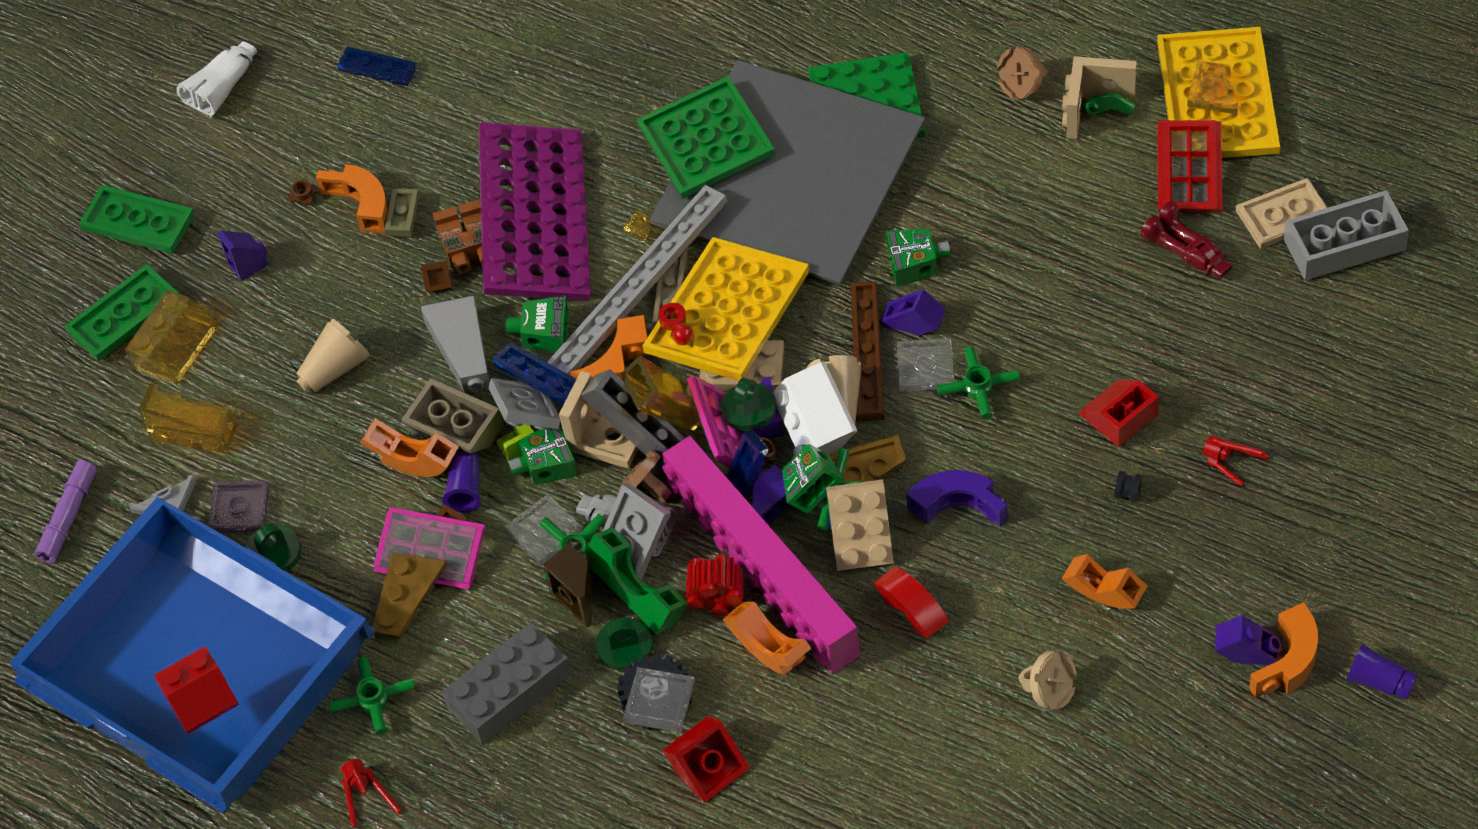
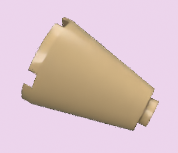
(330, 357)
(846, 375)

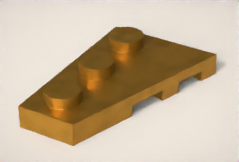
(873, 460)
(404, 589)

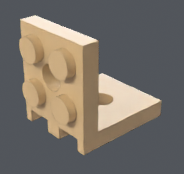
(1089, 80)
(588, 430)

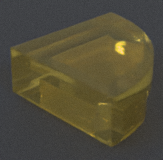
(638, 226)

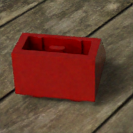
(1122, 410)

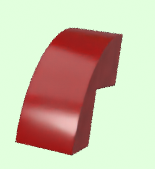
(908, 595)

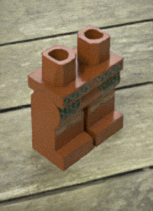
(461, 246)

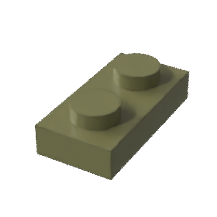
(402, 212)

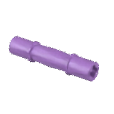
(65, 511)

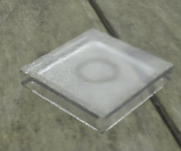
(924, 364)
(534, 538)
(659, 699)

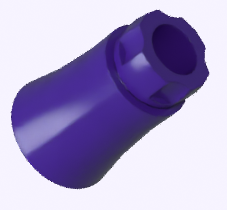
(463, 483)
(1380, 673)

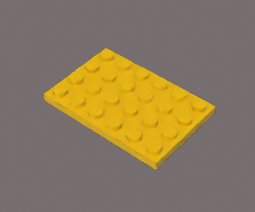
(1243, 56)
(732, 306)

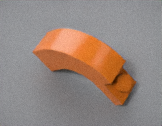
(362, 186)
(409, 455)
(1301, 635)
(764, 640)

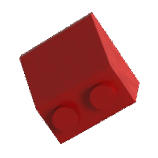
(196, 690)
(706, 758)

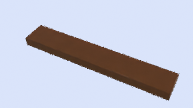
(867, 349)

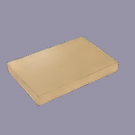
(1268, 213)

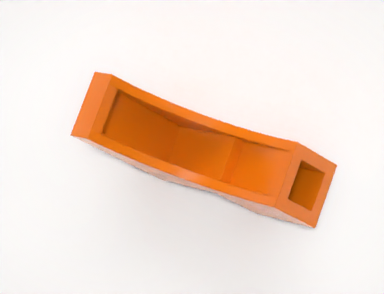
(626, 346)

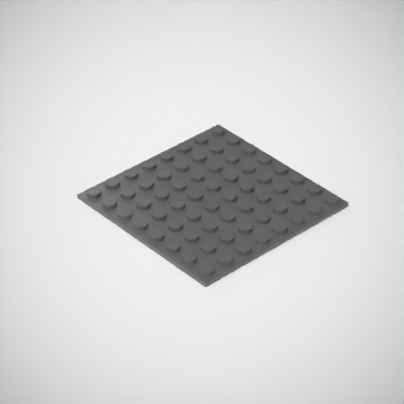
(821, 185)

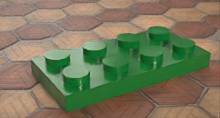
(137, 219)
(118, 313)

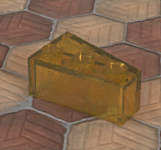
(186, 423)

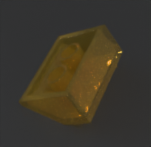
(171, 337)

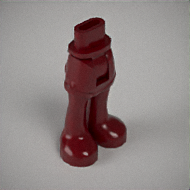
(1200, 252)

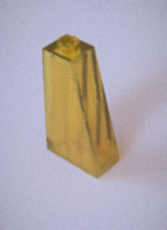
(660, 394)

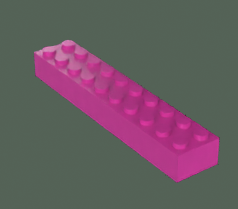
(761, 555)

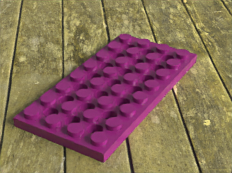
(521, 219)

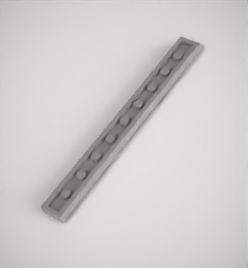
(638, 280)

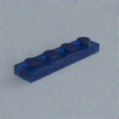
(535, 372)

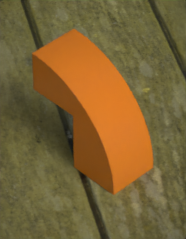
(1113, 588)

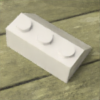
(814, 409)

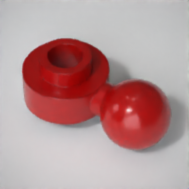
(682, 333)

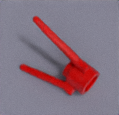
(1220, 449)
(357, 778)

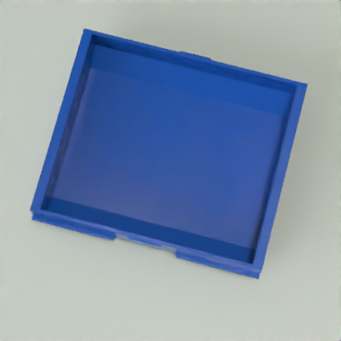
(163, 597)

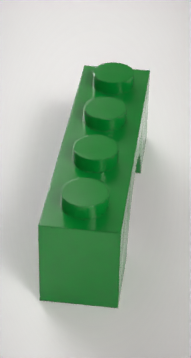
(612, 562)

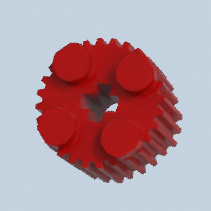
(714, 584)

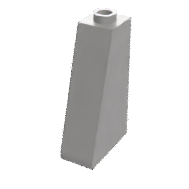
(459, 338)

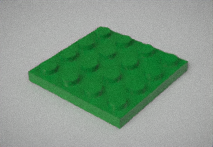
(877, 79)
(705, 137)

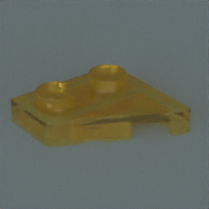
(1211, 89)

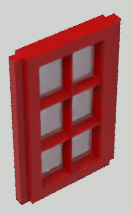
(1190, 165)

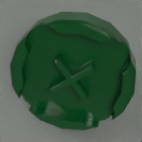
(748, 405)
(277, 544)
(622, 642)

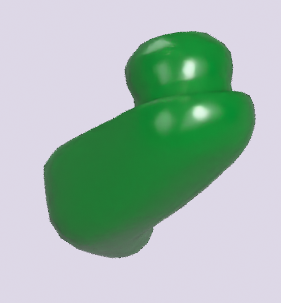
(1109, 101)

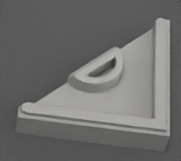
(176, 496)

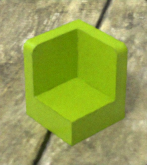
(509, 443)

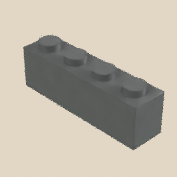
(614, 402)

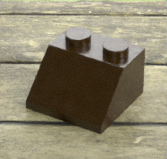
(571, 582)

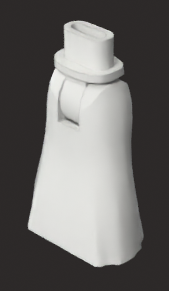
(213, 83)

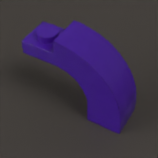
(953, 489)

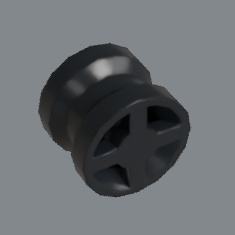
(1128, 486)

